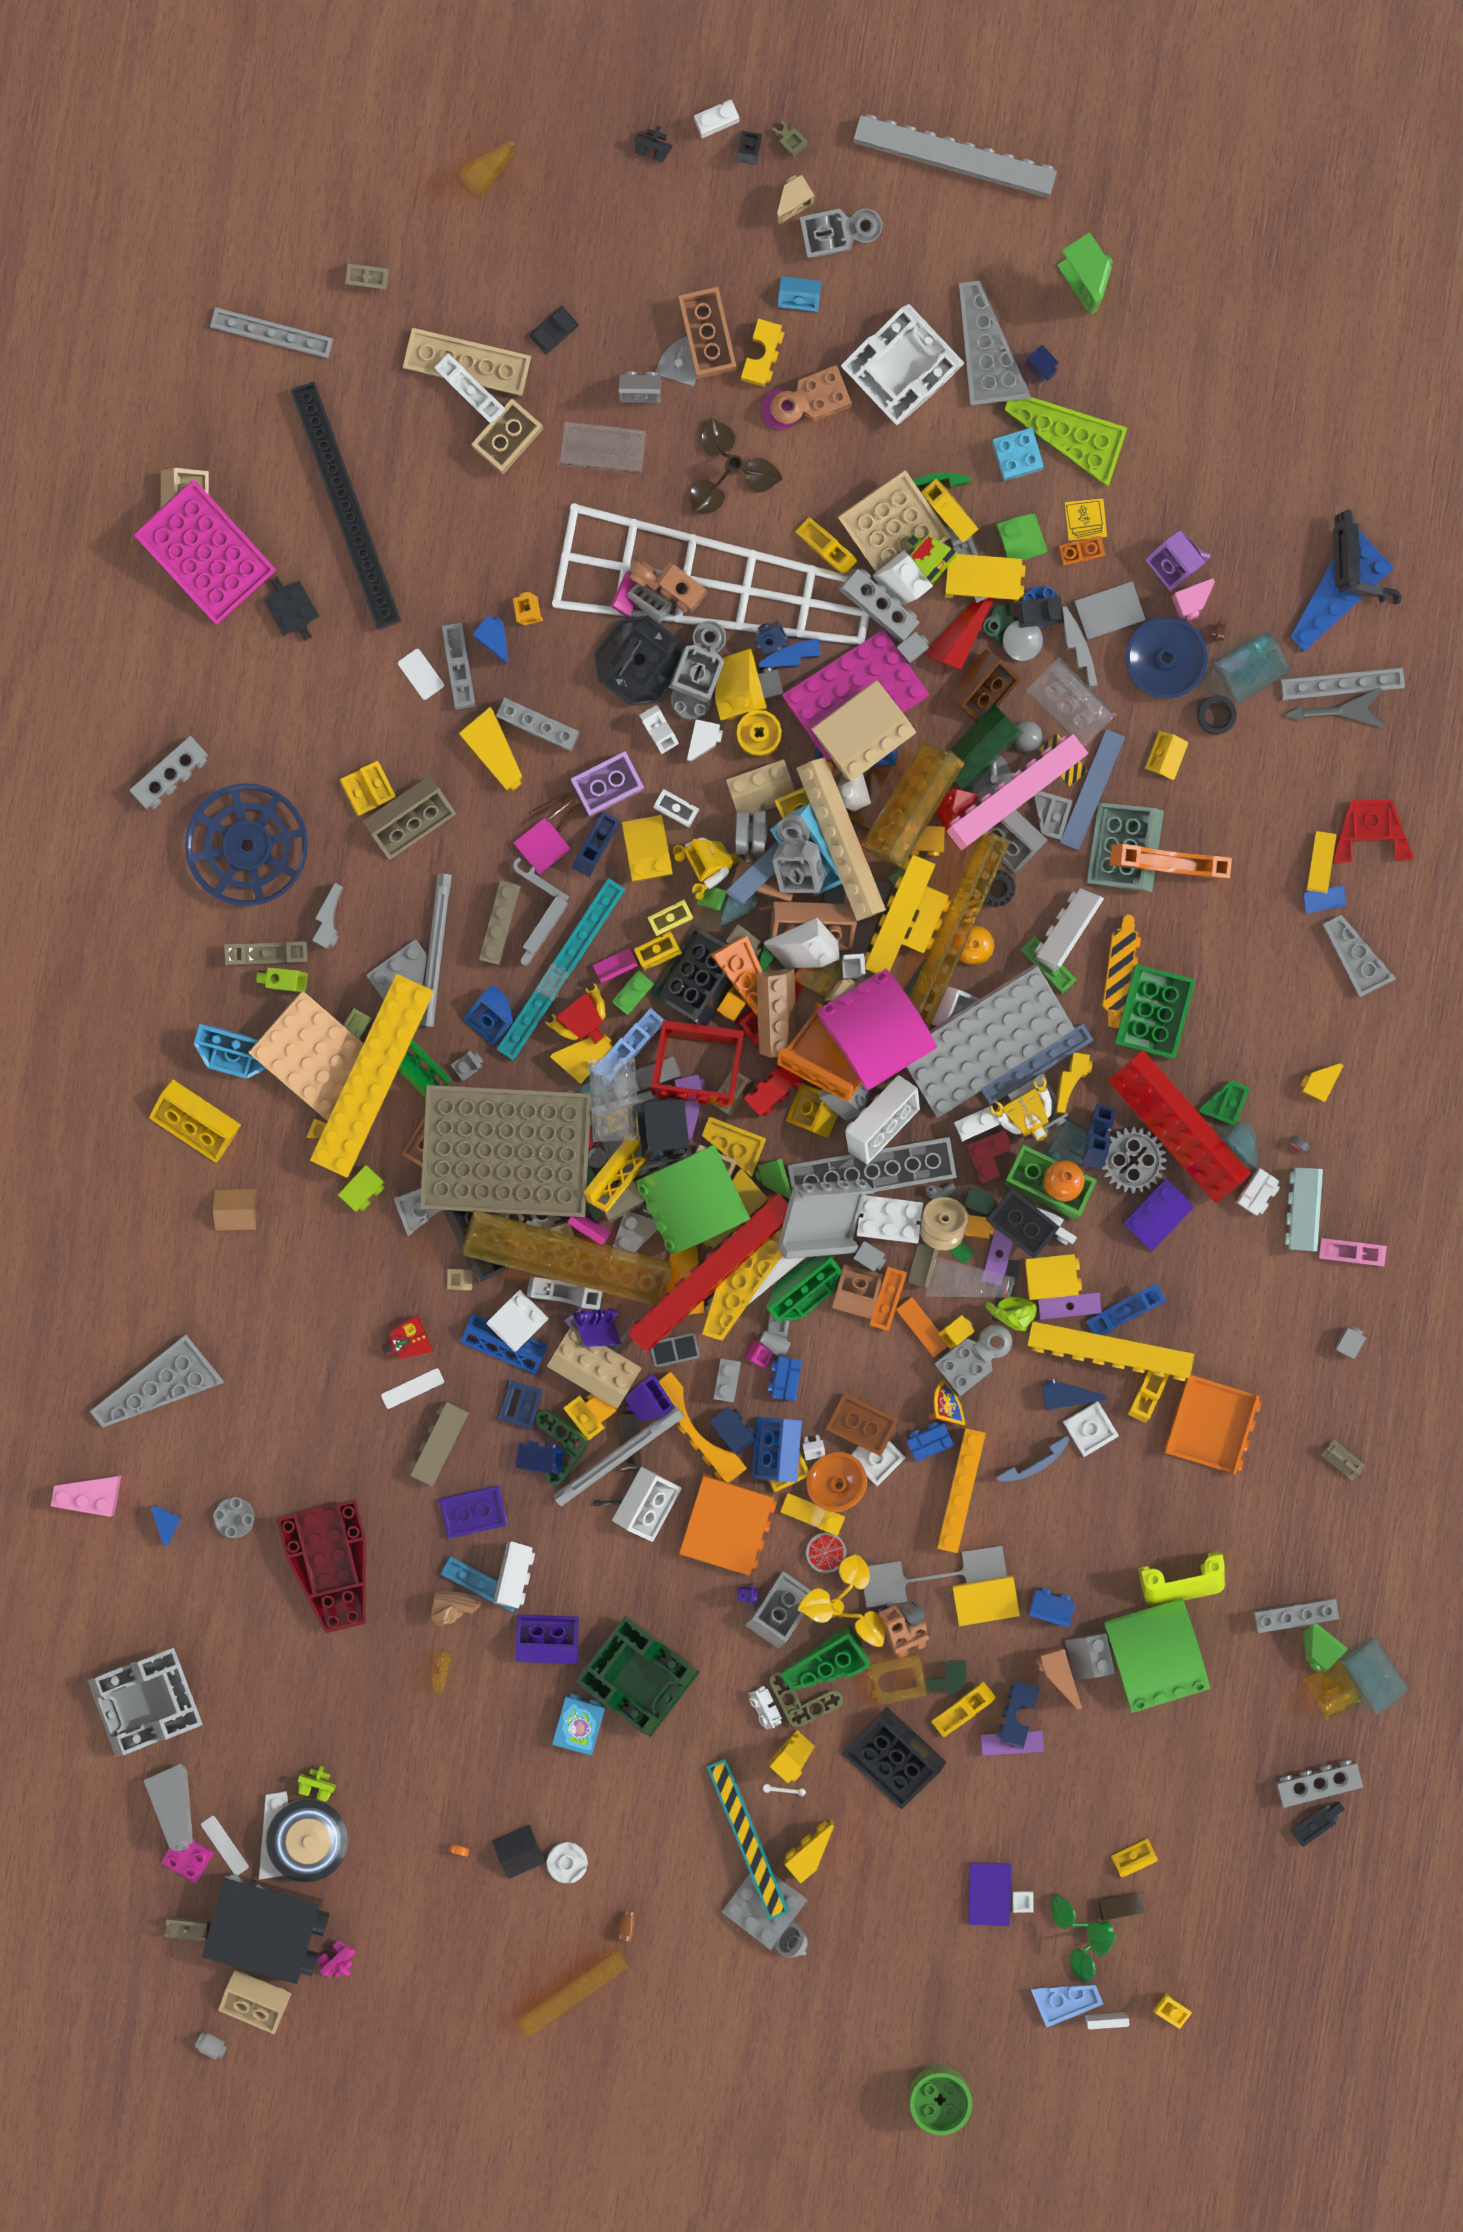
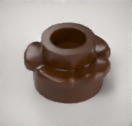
(1218, 631)

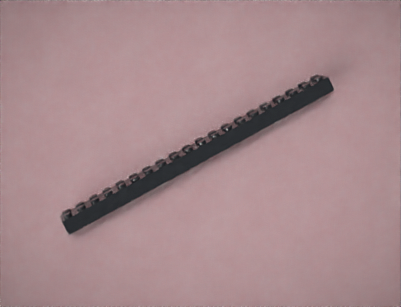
(346, 505)

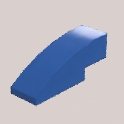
(791, 655)

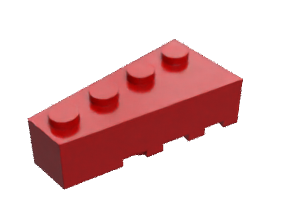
(771, 1090)

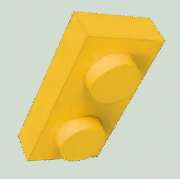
(583, 1417)

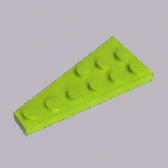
(1080, 437)

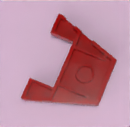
(1372, 821)

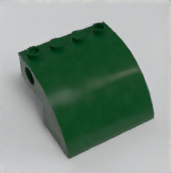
(637, 1676)

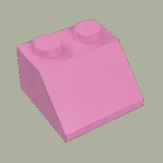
(1192, 600)

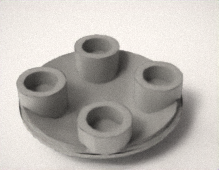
(1022, 642)
(688, 706)
(234, 1517)

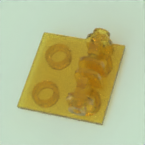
(820, 978)

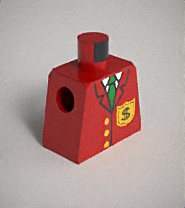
(408, 1340)

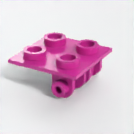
(189, 1862)

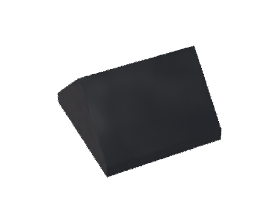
(519, 1851)

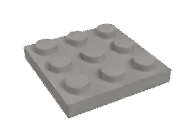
(749, 1912)

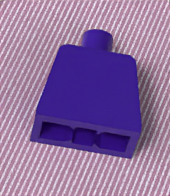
(648, 1400)

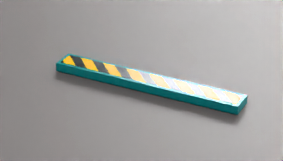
(748, 1839)

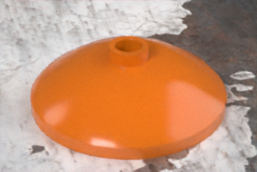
(829, 1473)

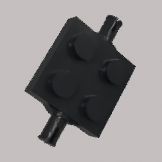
(291, 608)

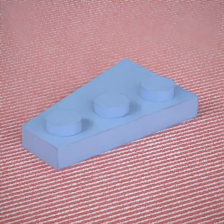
(1065, 2001)

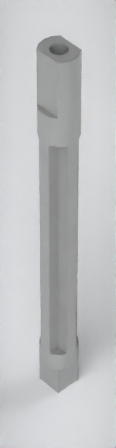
(436, 944)
(618, 1456)

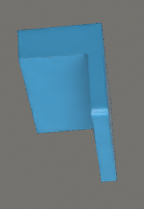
(799, 293)

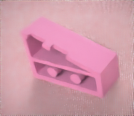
(88, 1496)

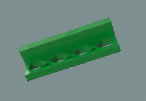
(417, 1074)

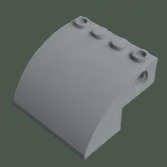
(144, 1702)

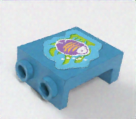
(579, 1724)

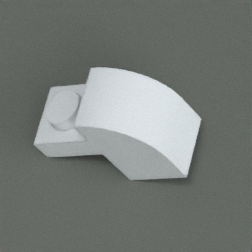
(659, 729)

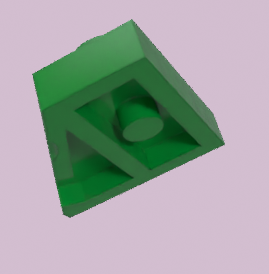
(1226, 1103)

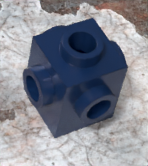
(770, 637)

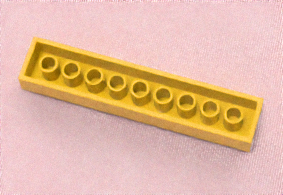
(372, 1075)

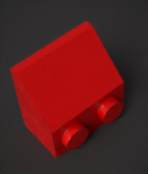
(955, 805)

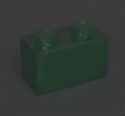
(979, 1201)

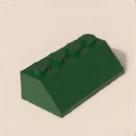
(984, 745)

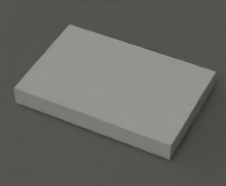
(1109, 610)

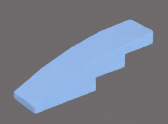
(637, 1036)

